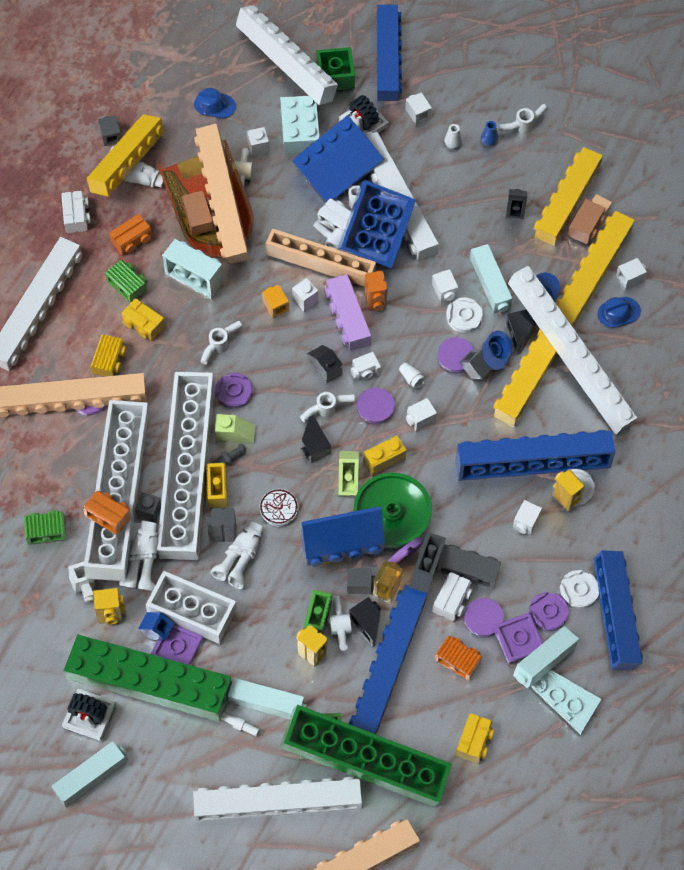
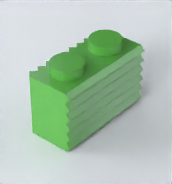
(126, 281)
(45, 527)
(318, 611)

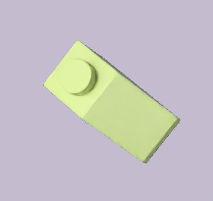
(234, 429)
(348, 472)

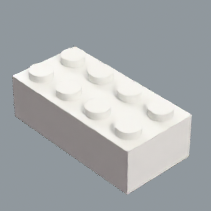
(192, 606)

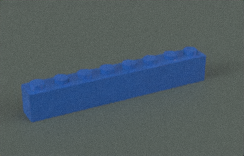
(389, 660)

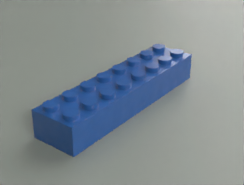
(534, 455)

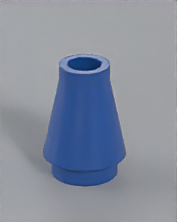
(490, 135)

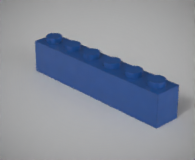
(387, 53)
(617, 610)

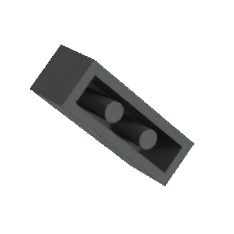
(427, 562)
(469, 565)

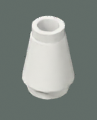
(453, 137)
(413, 376)

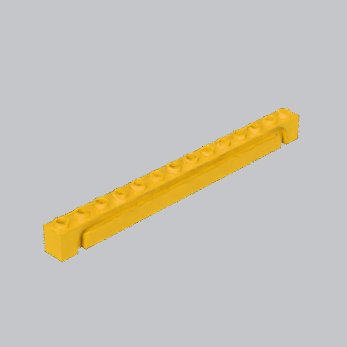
(575, 299)

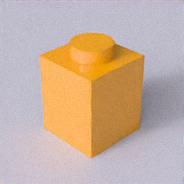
(275, 301)

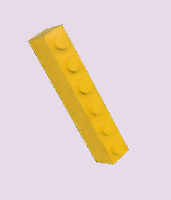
(125, 155)
(568, 196)

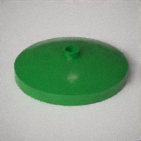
(399, 495)

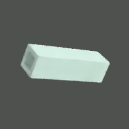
(491, 278)
(545, 657)
(263, 698)
(89, 773)

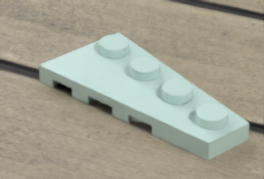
(567, 699)

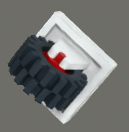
(365, 116)
(88, 714)

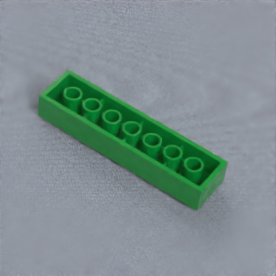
(148, 677)
(365, 755)

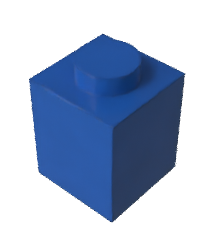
(156, 626)

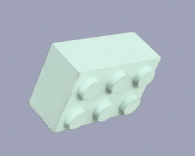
(298, 123)
(193, 268)

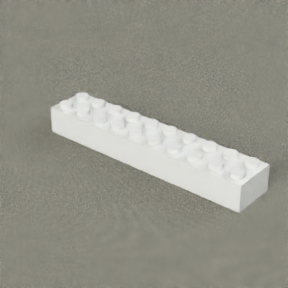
(186, 466)
(120, 477)

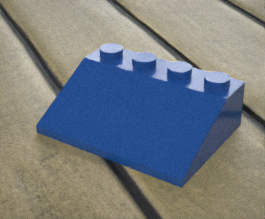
(337, 159)
(377, 224)
(342, 536)

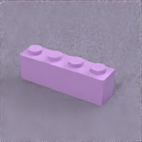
(348, 312)

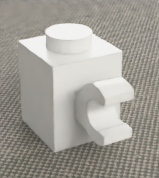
(79, 582)

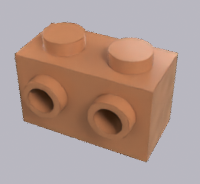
(197, 212)
(586, 221)

